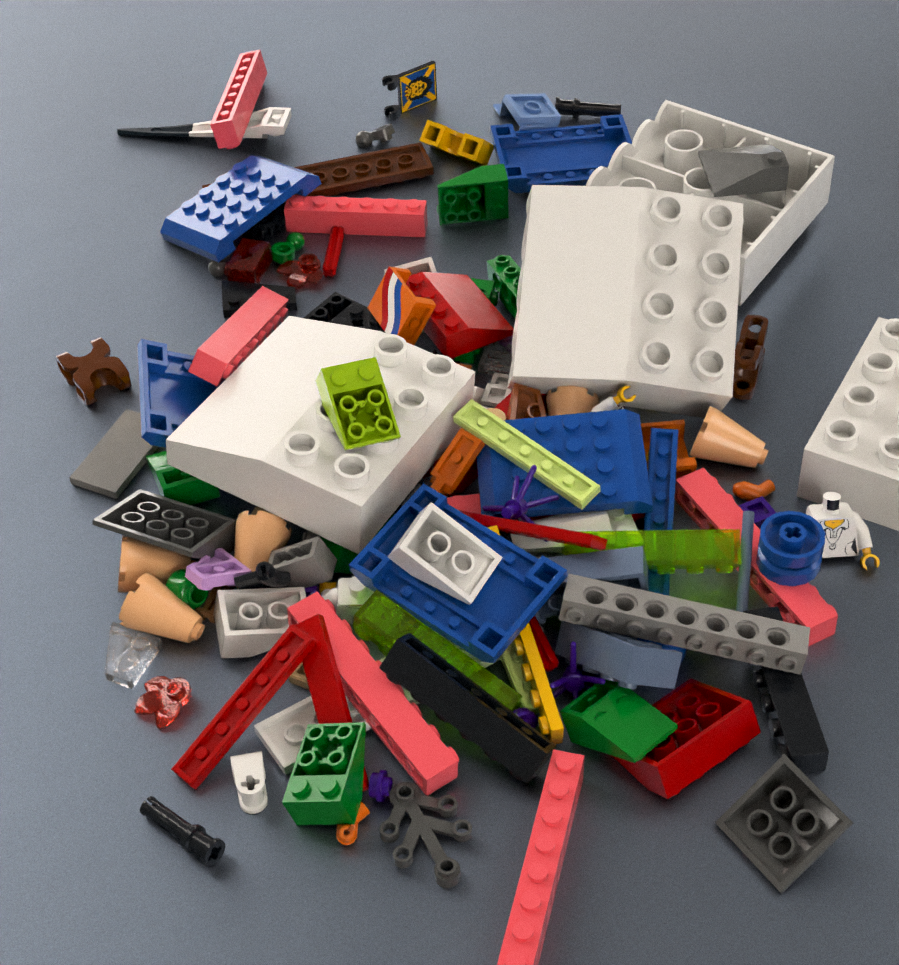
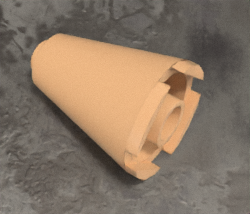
(570, 401)
(727, 442)
(258, 536)
(141, 558)
(160, 612)

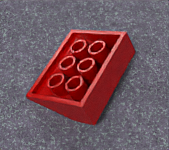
(462, 314)
(708, 731)

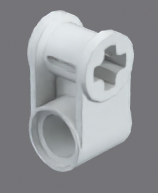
(250, 781)

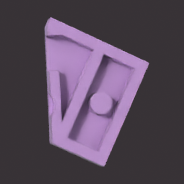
(215, 571)

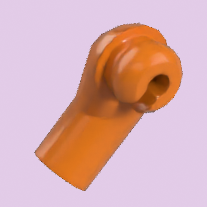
(750, 491)
(347, 833)

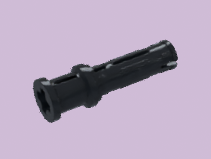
(577, 107)
(191, 837)

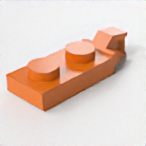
(455, 462)

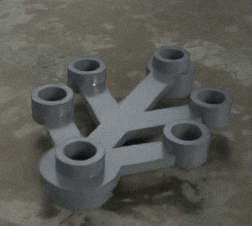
(424, 827)

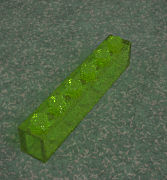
(675, 548)
(386, 621)

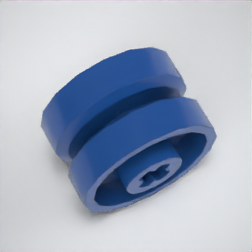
(790, 548)

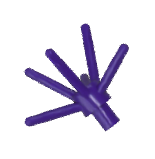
(517, 506)
(573, 678)

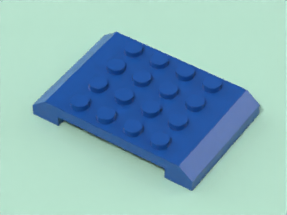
(558, 153)
(234, 205)
(167, 390)
(597, 444)
(500, 609)

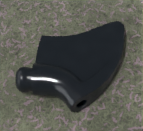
(264, 577)

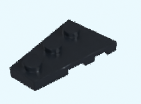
(237, 293)

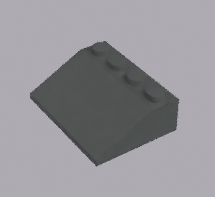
(169, 524)

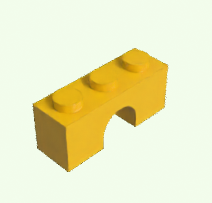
(456, 143)

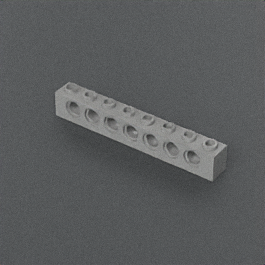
(685, 624)

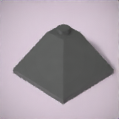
(745, 170)
(783, 823)

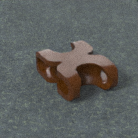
(749, 356)
(93, 371)

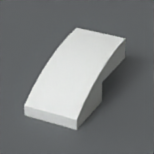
(496, 390)

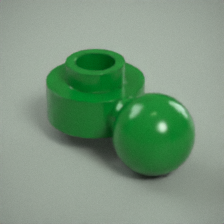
(285, 251)

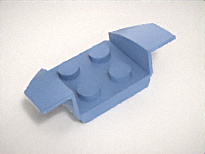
(529, 110)

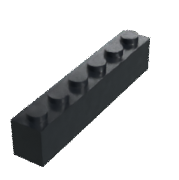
(467, 708)
(790, 711)

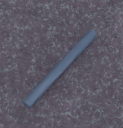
(745, 567)

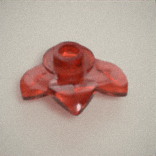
(302, 270)
(163, 699)

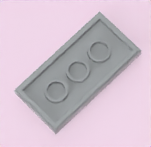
(115, 458)

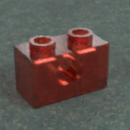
(249, 261)

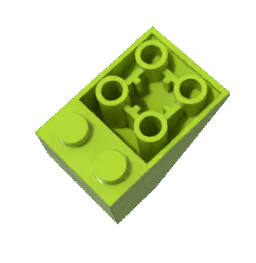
(357, 403)

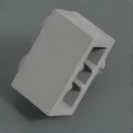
(306, 561)

